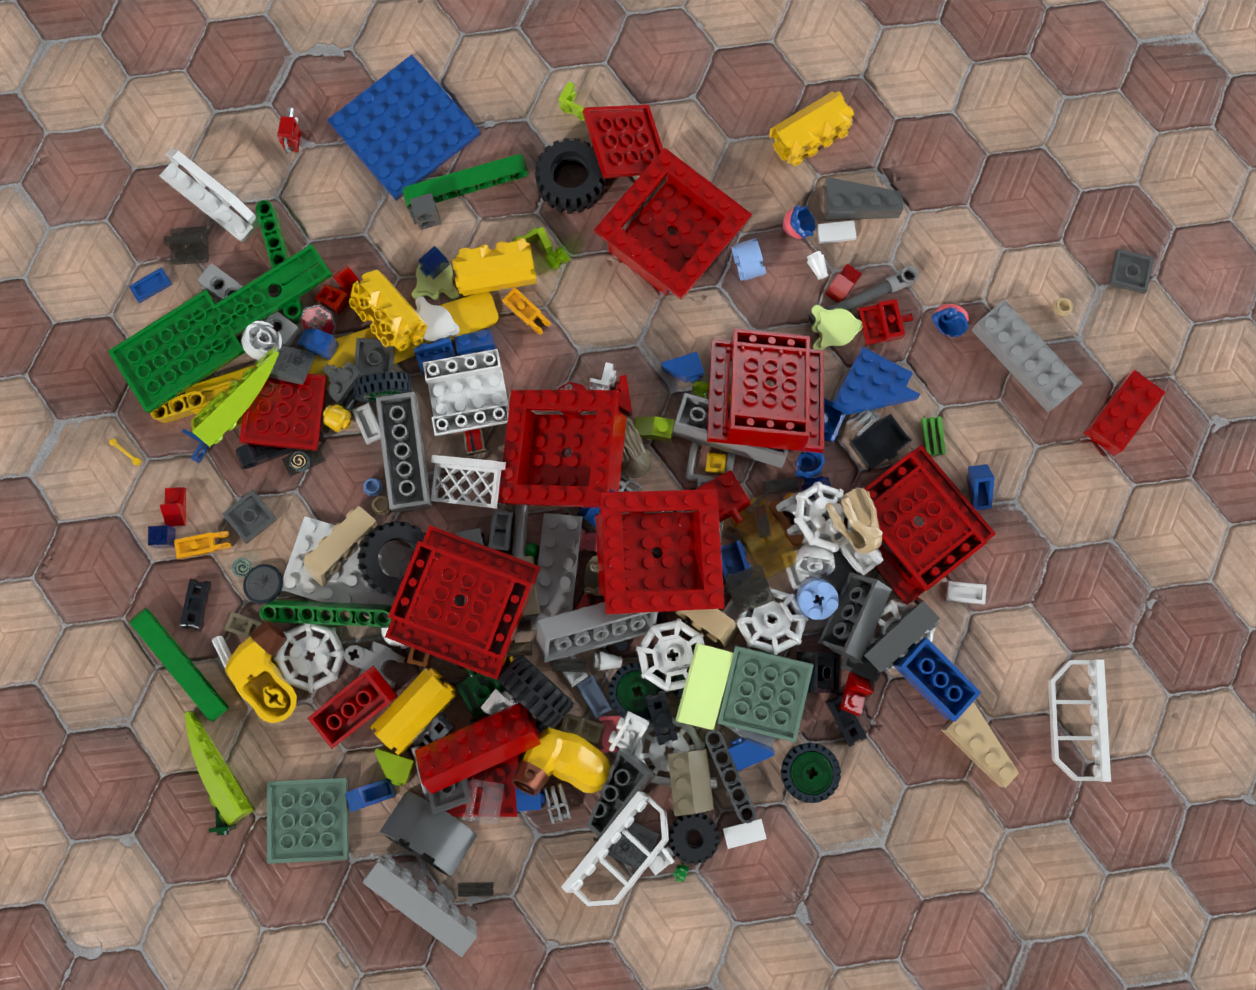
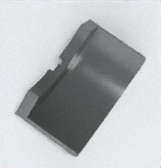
(435, 837)

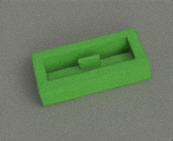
(931, 420)

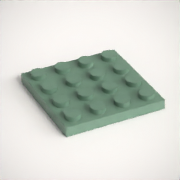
(765, 693)
(307, 820)

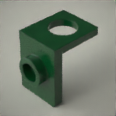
(221, 828)

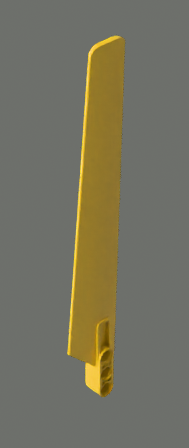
(469, 313)

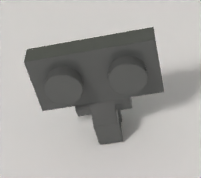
(341, 380)

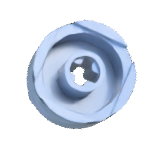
(748, 259)
(806, 598)

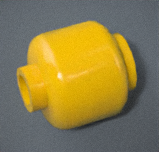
(337, 418)

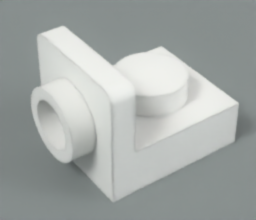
(662, 860)

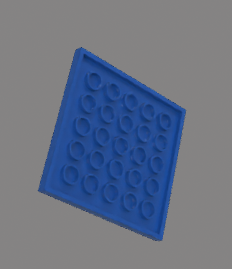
(404, 127)

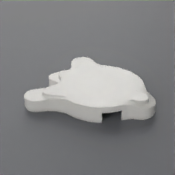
(438, 320)

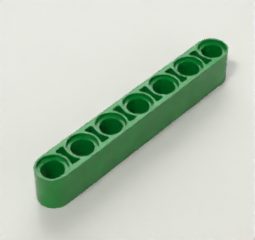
(469, 180)
(278, 252)
(319, 616)
(179, 664)

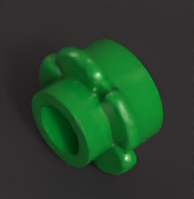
(681, 872)

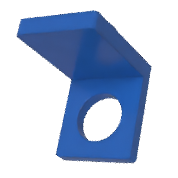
(202, 446)

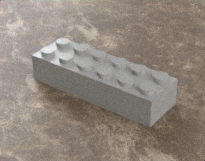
(1026, 356)
(692, 426)
(403, 452)
(558, 564)
(588, 629)
(421, 905)

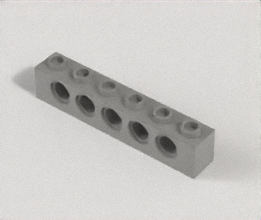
(213, 277)

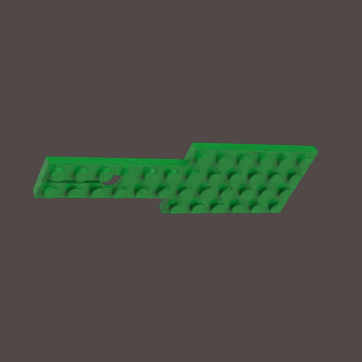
(203, 335)

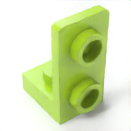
(566, 101)
(540, 236)

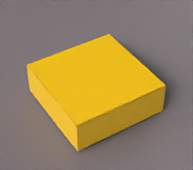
(715, 463)

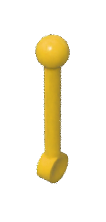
(136, 461)

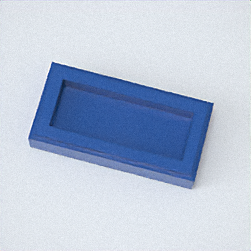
(150, 285)

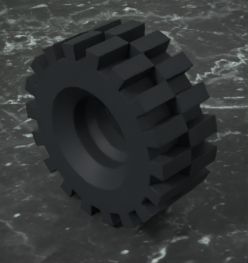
(698, 853)

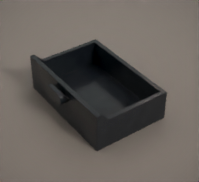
(880, 442)

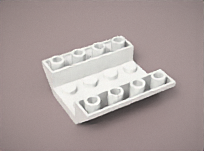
(467, 392)

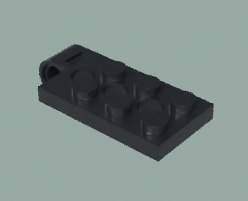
(254, 455)

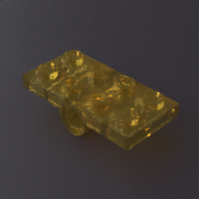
(771, 552)

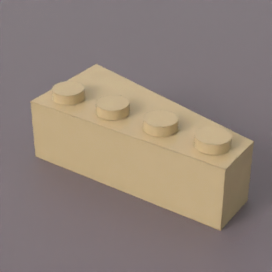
(338, 545)
(713, 622)
(980, 744)

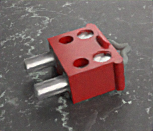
(289, 132)

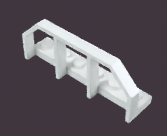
(204, 200)
(1099, 728)
(611, 836)

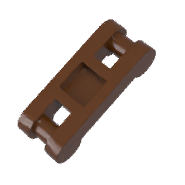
(786, 523)

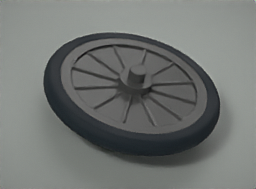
(263, 584)

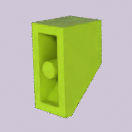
(655, 428)
(395, 766)

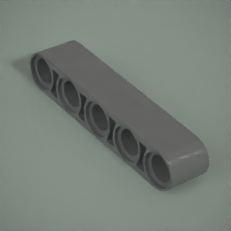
(737, 783)

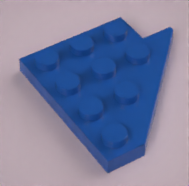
(873, 385)

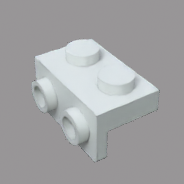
(608, 379)
(861, 562)
(498, 701)
(629, 732)

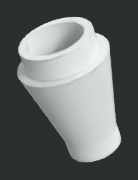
(817, 264)
(606, 661)

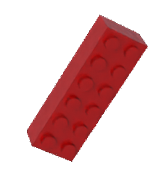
(476, 747)

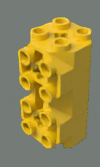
(812, 127)
(494, 269)
(391, 315)
(414, 710)

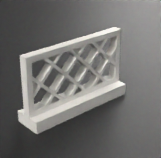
(472, 465)

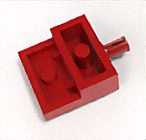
(883, 322)
(730, 496)

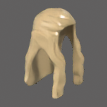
(862, 518)

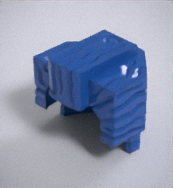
(809, 465)

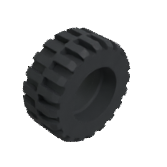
(564, 154)
(370, 550)
(535, 691)

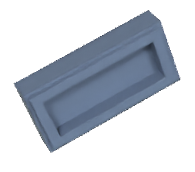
(594, 696)

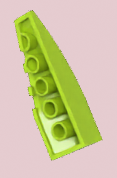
(228, 407)
(215, 774)

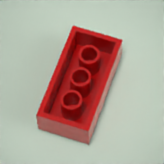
(1124, 412)
(352, 707)

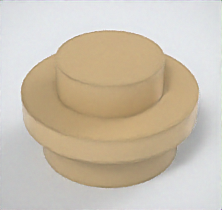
(1062, 307)
(380, 505)

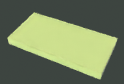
(704, 686)

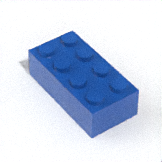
(937, 679)

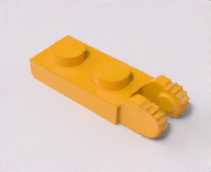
(525, 310)
(200, 544)

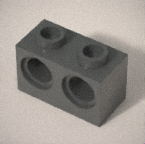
(424, 211)
(501, 531)

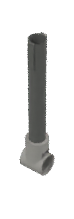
(891, 284)

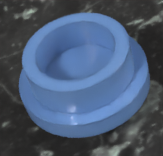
(372, 487)

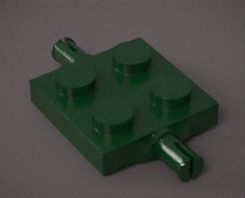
(476, 690)

